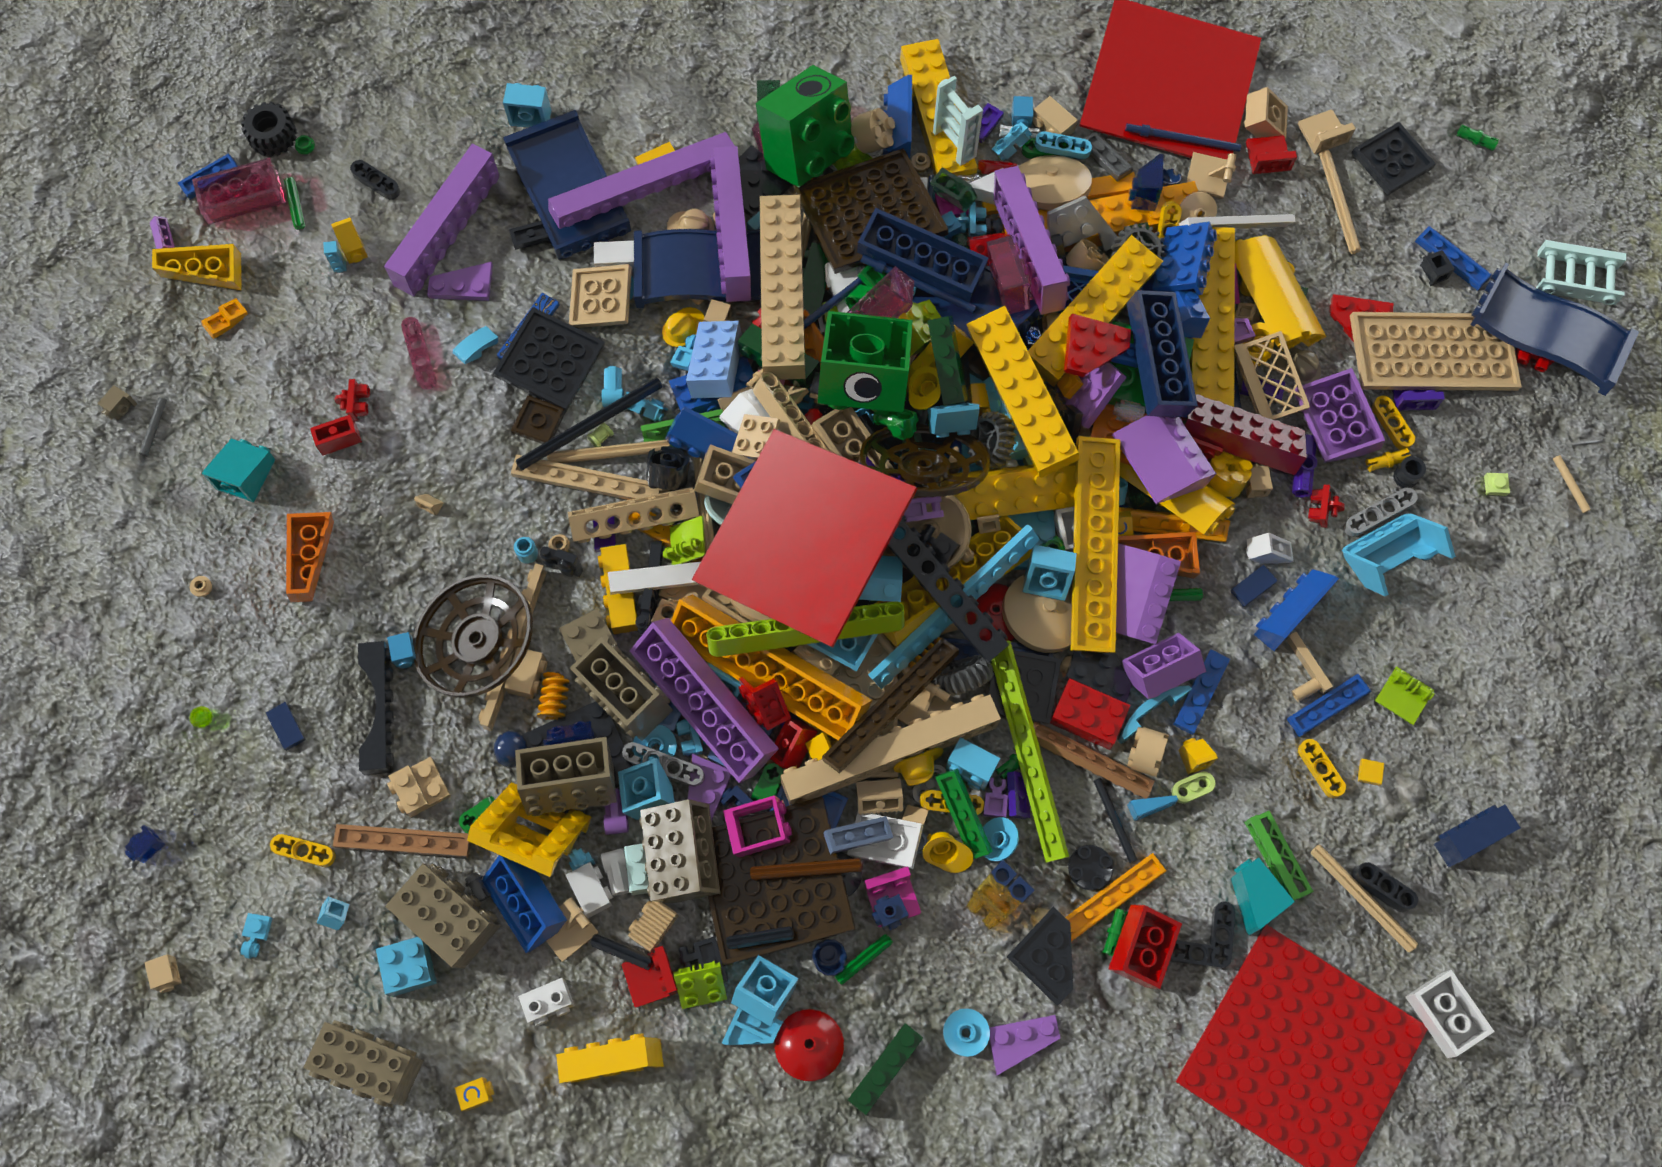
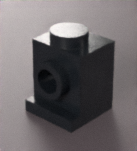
(1437, 267)

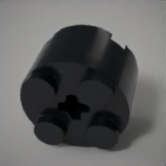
(667, 468)

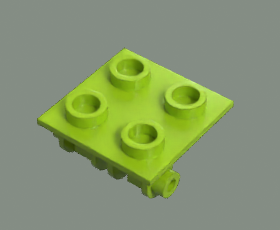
(686, 541)
(1404, 695)
(700, 985)

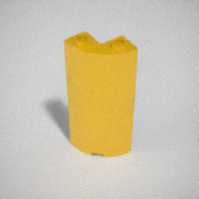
(1276, 291)
(1198, 508)

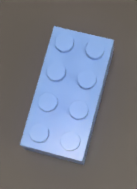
(714, 359)

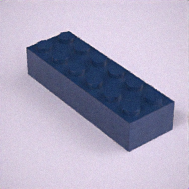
(923, 254)
(1161, 354)

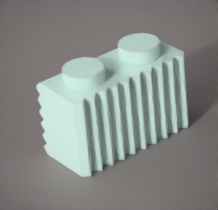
(636, 872)

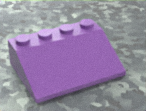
(1341, 417)
(1164, 457)
(1143, 592)

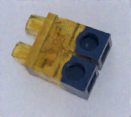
(994, 900)

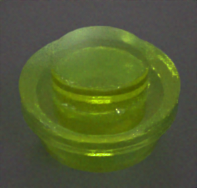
(201, 717)

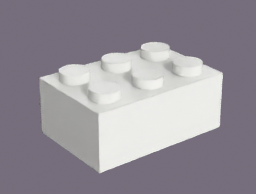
(1449, 1014)

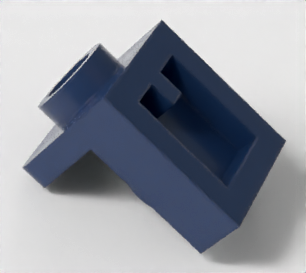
(735, 793)

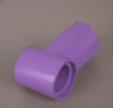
(615, 820)

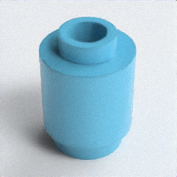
(526, 550)

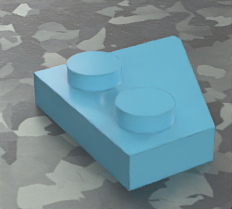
(750, 1031)

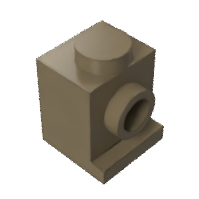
(116, 403)

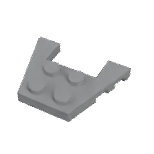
(1079, 221)

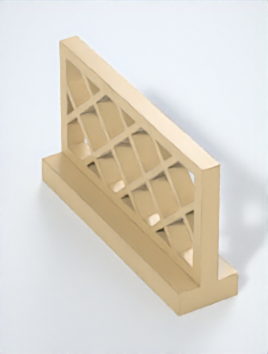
(1252, 381)

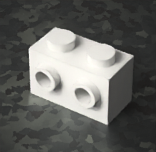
(546, 1001)

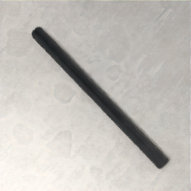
(588, 423)

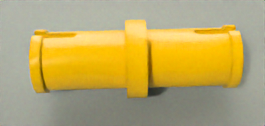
(1387, 459)

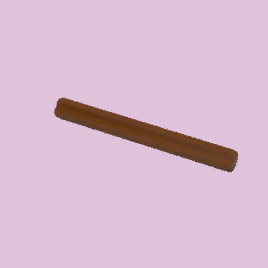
(806, 869)

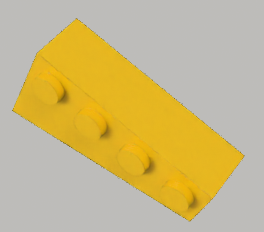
(200, 264)
(609, 1059)

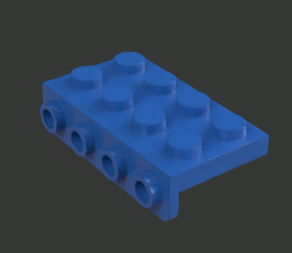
(1186, 259)
(700, 405)

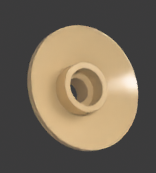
(1198, 202)

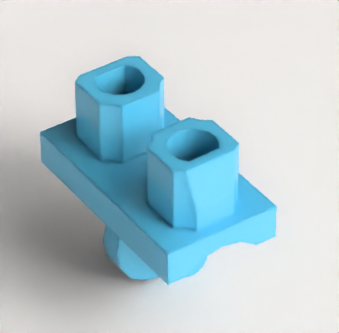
(969, 222)
(692, 746)

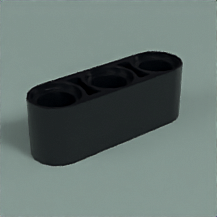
(1395, 887)

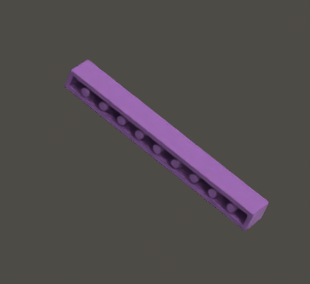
(635, 182)

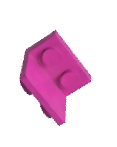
(893, 884)

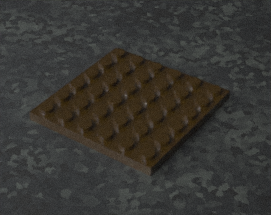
(845, 200)
(811, 904)

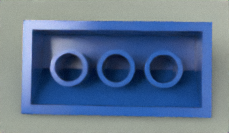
(900, 109)
(1191, 309)
(697, 432)
(1294, 608)
(523, 902)

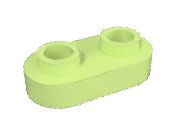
(1192, 787)

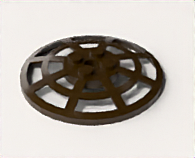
(929, 466)
(467, 630)

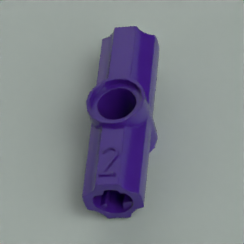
(1304, 477)

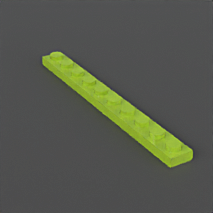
(1029, 755)

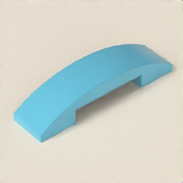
(1171, 696)

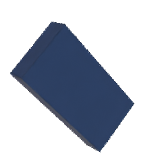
(1253, 585)
(285, 726)

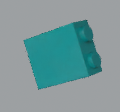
(240, 469)
(1258, 894)

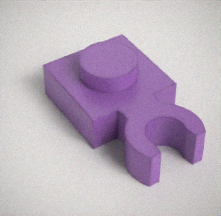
(995, 803)

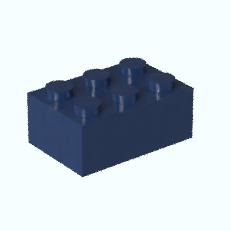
(1476, 834)

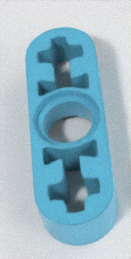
(1050, 137)

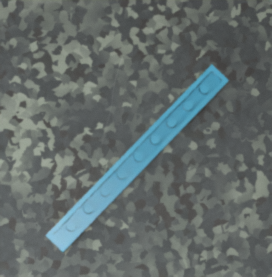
(938, 621)

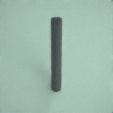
(150, 434)

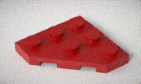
(1343, 306)
(1092, 344)

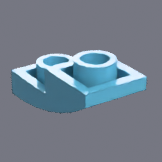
(472, 346)

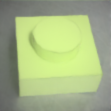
(1497, 484)

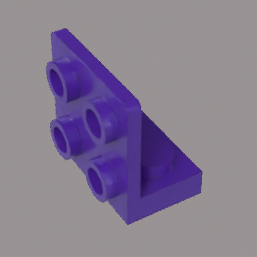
(1417, 399)

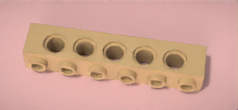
(622, 510)

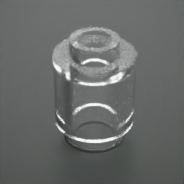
(1128, 411)

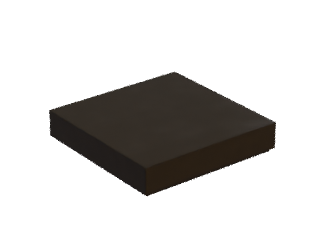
(538, 420)

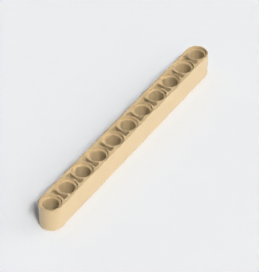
(781, 406)

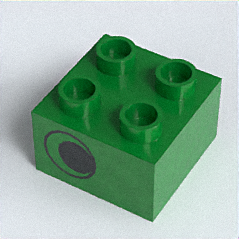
(805, 125)

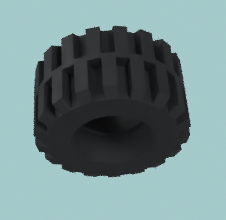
(267, 116)

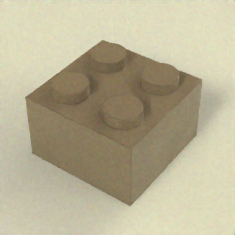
(585, 632)

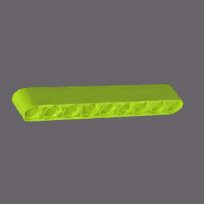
(772, 634)

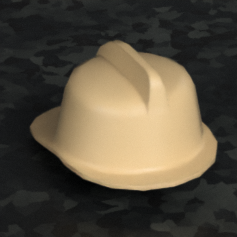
(690, 220)

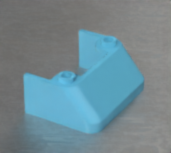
(1394, 544)

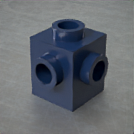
(891, 904)

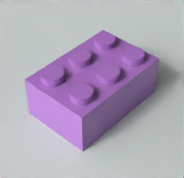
(1164, 666)

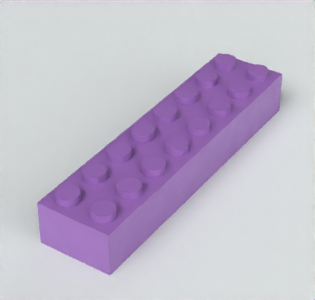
(442, 220)
(730, 224)
(1027, 228)
(703, 700)

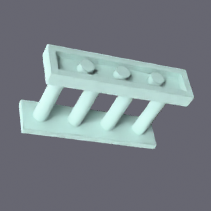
(968, 118)
(1586, 256)

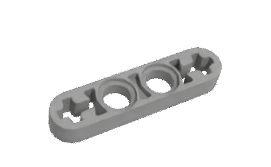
(1379, 510)
(665, 760)

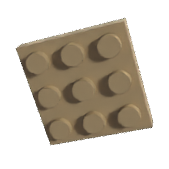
(600, 296)

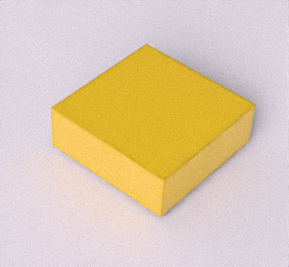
(1370, 772)

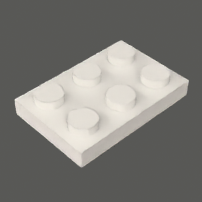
(899, 850)

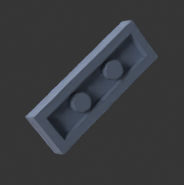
(858, 835)

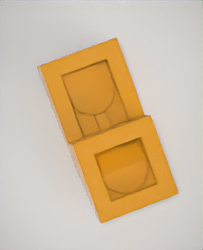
(227, 317)

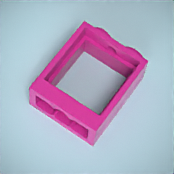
(734, 829)

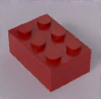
(1090, 714)
(1145, 946)

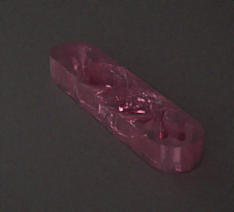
(416, 353)

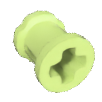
(599, 435)

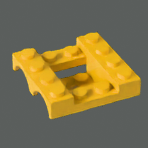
(500, 833)

